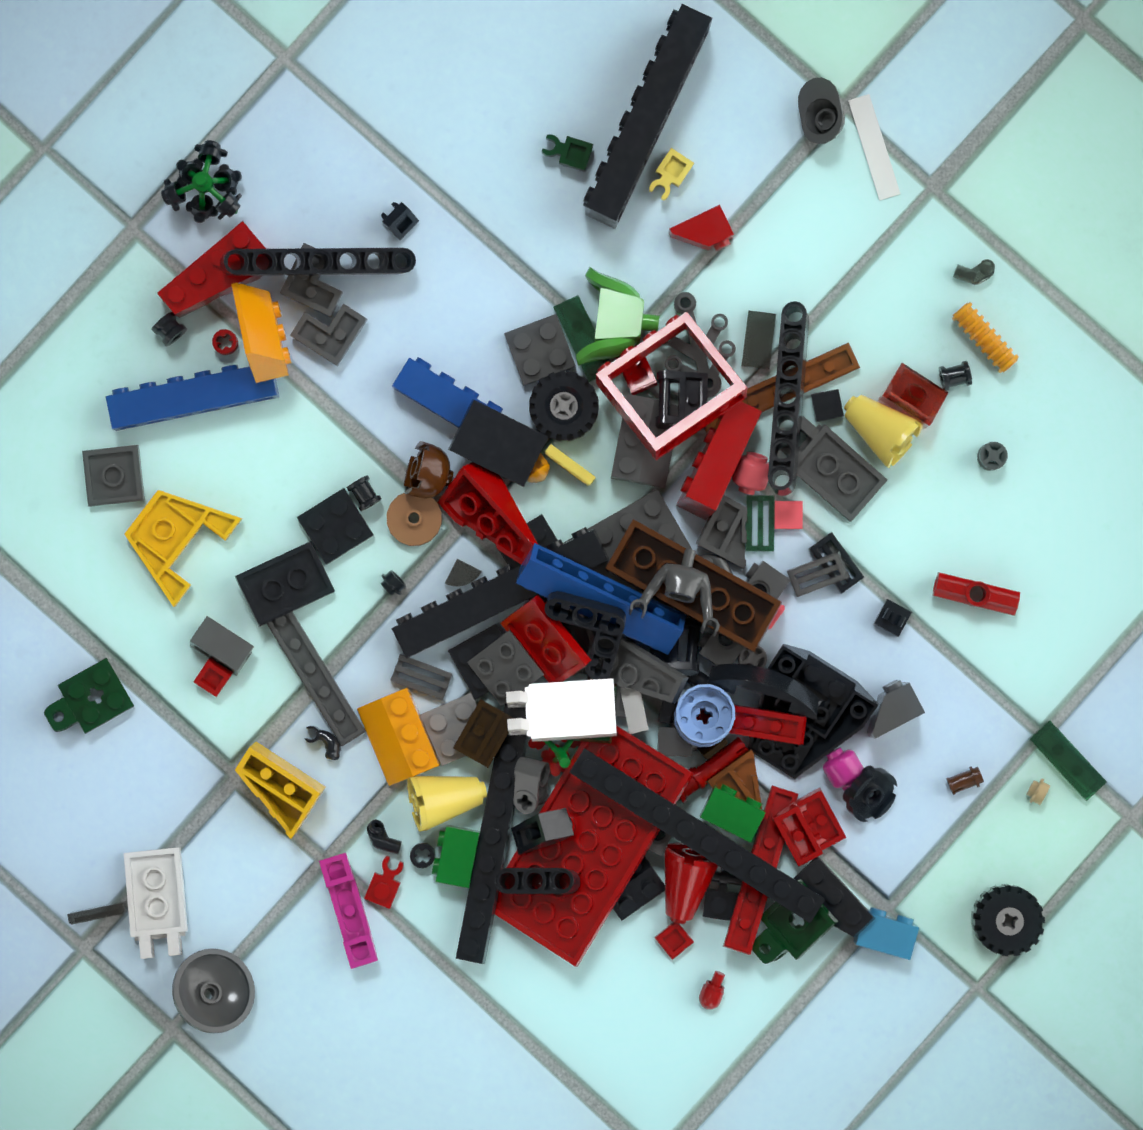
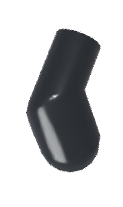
(380, 838)

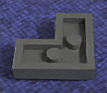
(311, 291)
(330, 341)

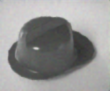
(820, 110)

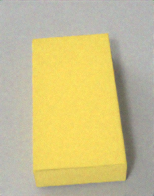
(569, 465)

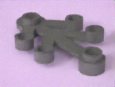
(693, 350)

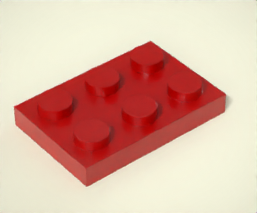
(546, 641)

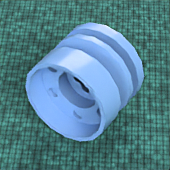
(713, 702)

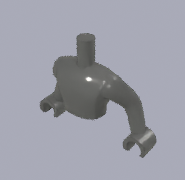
(681, 584)

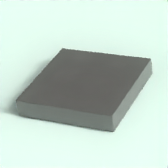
(113, 475)

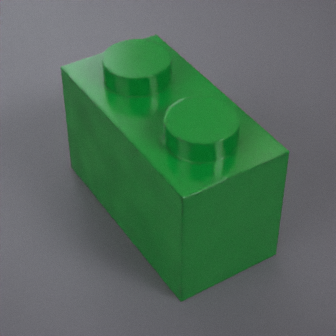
(733, 813)
(457, 856)

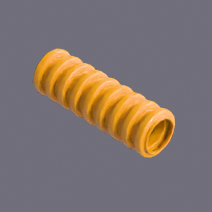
(985, 337)

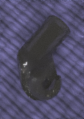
(977, 274)

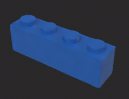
(436, 391)

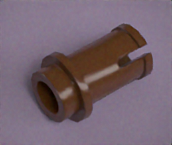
(965, 780)

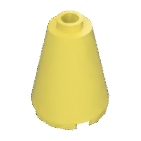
(882, 428)
(443, 798)

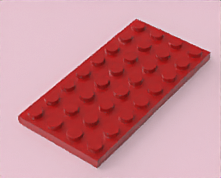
(602, 851)

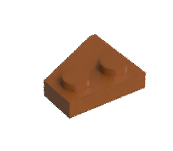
(740, 776)

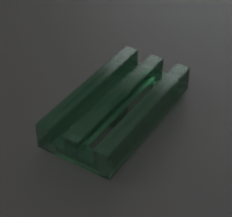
(771, 504)

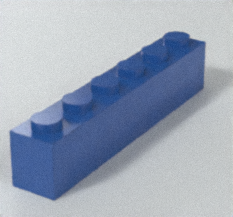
(187, 397)
(550, 572)

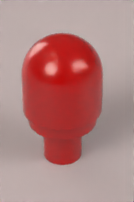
(712, 991)

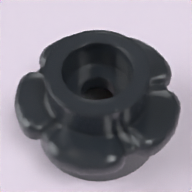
(393, 583)

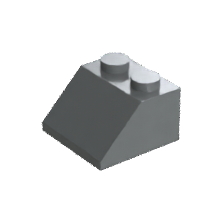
(896, 707)

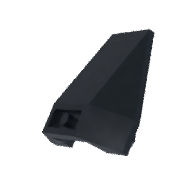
(841, 711)

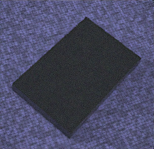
(498, 443)
(284, 584)

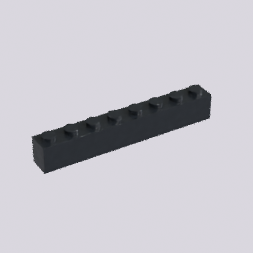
(486, 597)

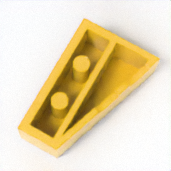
(280, 786)

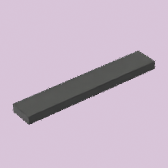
(316, 678)

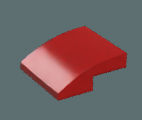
(809, 826)

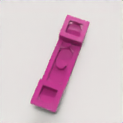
(349, 910)

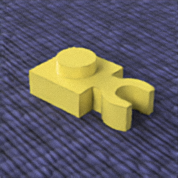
(672, 171)

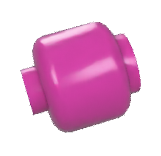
(842, 768)

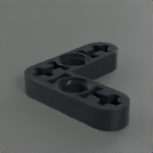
(603, 628)

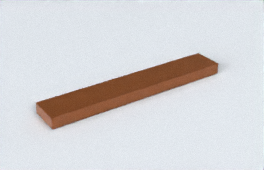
(817, 373)

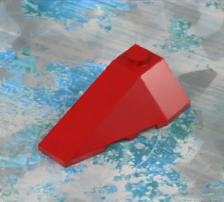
(484, 504)

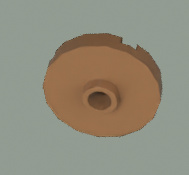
(418, 533)

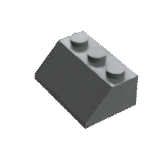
(632, 458)

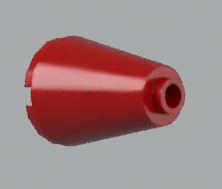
(685, 881)

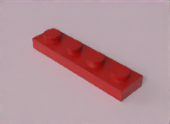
(766, 724)

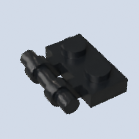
(720, 902)

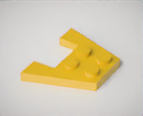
(166, 530)

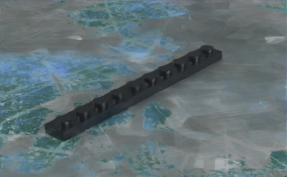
(697, 835)
(491, 847)

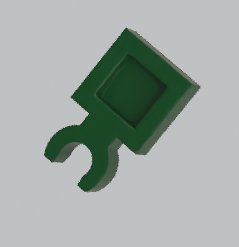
(572, 153)

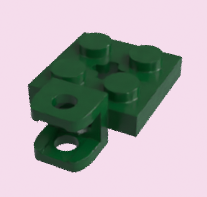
(77, 706)
(786, 937)

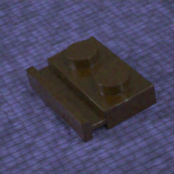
(483, 733)

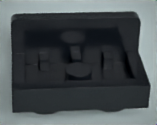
(640, 890)

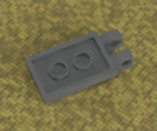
(835, 470)

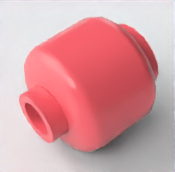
(751, 473)

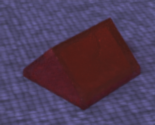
(913, 395)

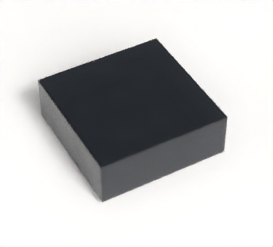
(827, 405)

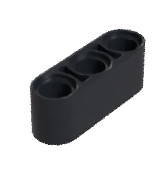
(524, 878)

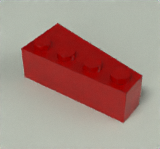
(204, 278)
(718, 460)

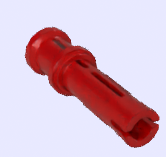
(713, 766)

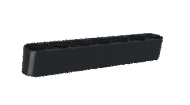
(331, 257)
(784, 385)

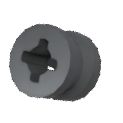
(996, 453)

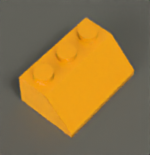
(261, 332)
(398, 736)

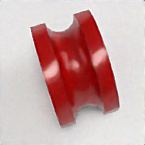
(226, 350)

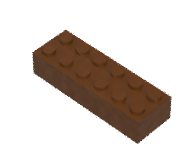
(738, 606)

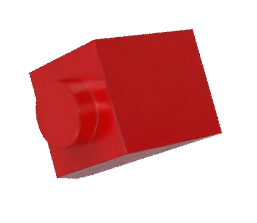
(705, 230)

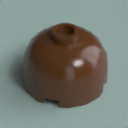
(428, 471)

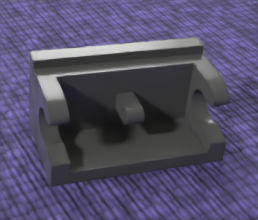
(221, 645)

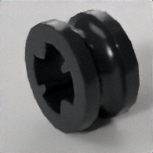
(423, 864)

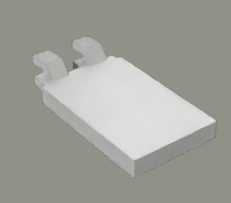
(565, 710)
(156, 899)

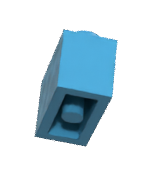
(889, 934)

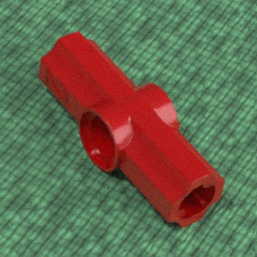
(993, 598)

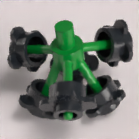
(192, 174)

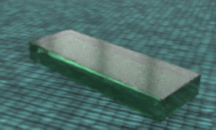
(578, 331)
(1067, 760)

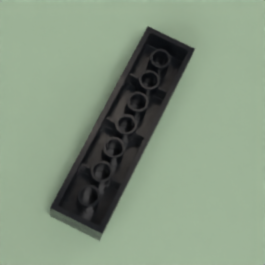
(650, 111)

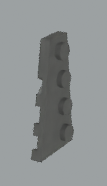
(643, 671)

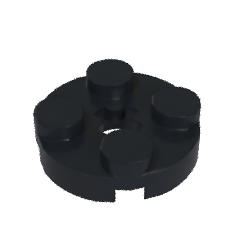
(857, 795)

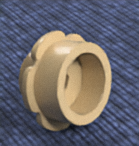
(1038, 791)

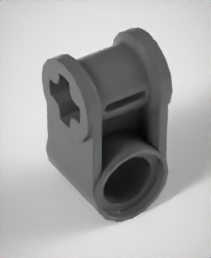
(530, 784)

